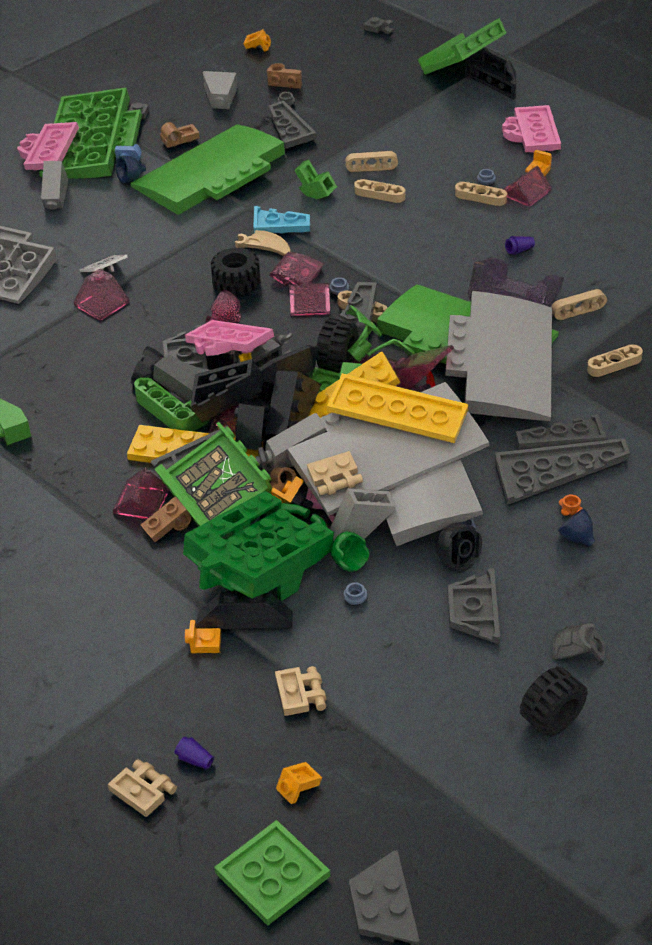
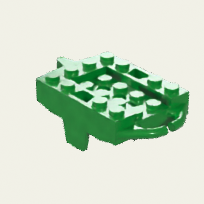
(260, 554)

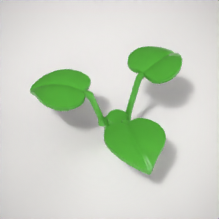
(361, 346)

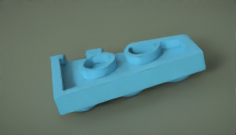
(279, 222)

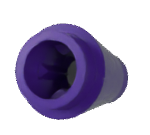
(518, 244)
(193, 753)

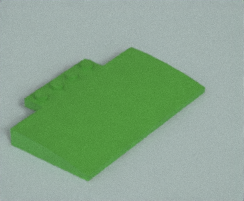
(102, 127)
(211, 168)
(423, 317)

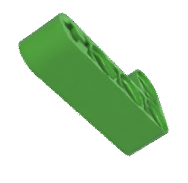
(166, 406)

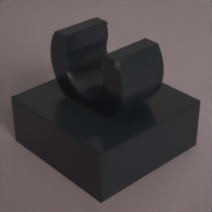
(298, 500)

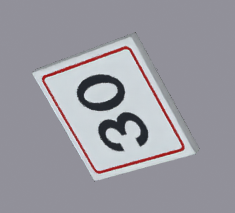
(107, 262)

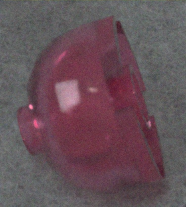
(225, 308)

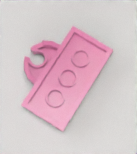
(533, 127)
(48, 145)
(220, 337)

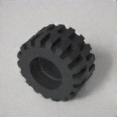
(235, 270)
(334, 343)
(553, 701)

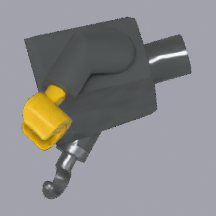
(264, 353)

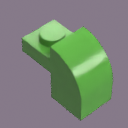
(314, 185)

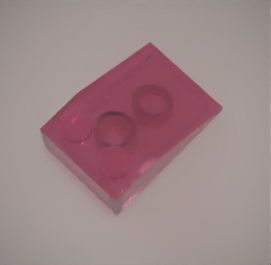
(418, 365)

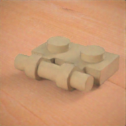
(332, 469)
(292, 690)
(139, 793)

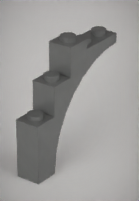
(179, 377)

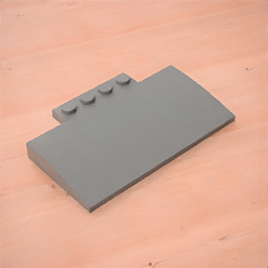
(21, 264)
(503, 356)
(382, 453)
(432, 503)

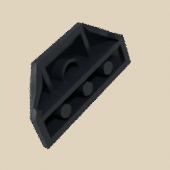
(492, 71)
(298, 360)
(239, 611)

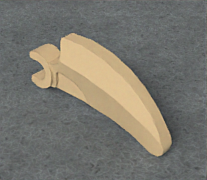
(265, 241)

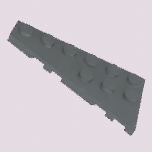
(543, 468)

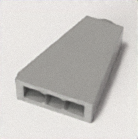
(220, 88)
(53, 185)
(277, 447)
(362, 511)

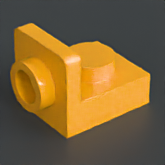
(256, 39)
(543, 161)
(289, 490)
(203, 639)
(297, 779)

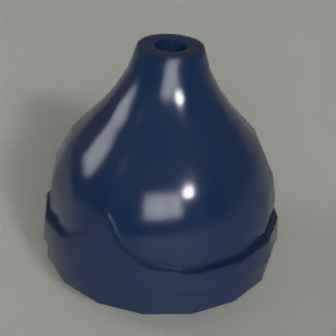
(129, 169)
(578, 528)

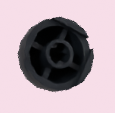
(145, 366)
(458, 546)

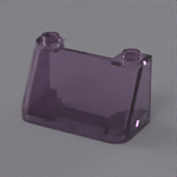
(490, 277)

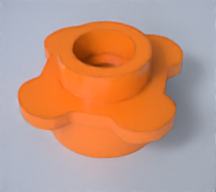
(570, 505)

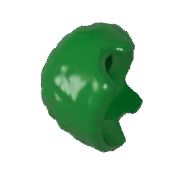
(349, 551)

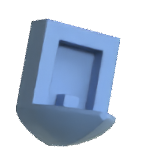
(132, 151)

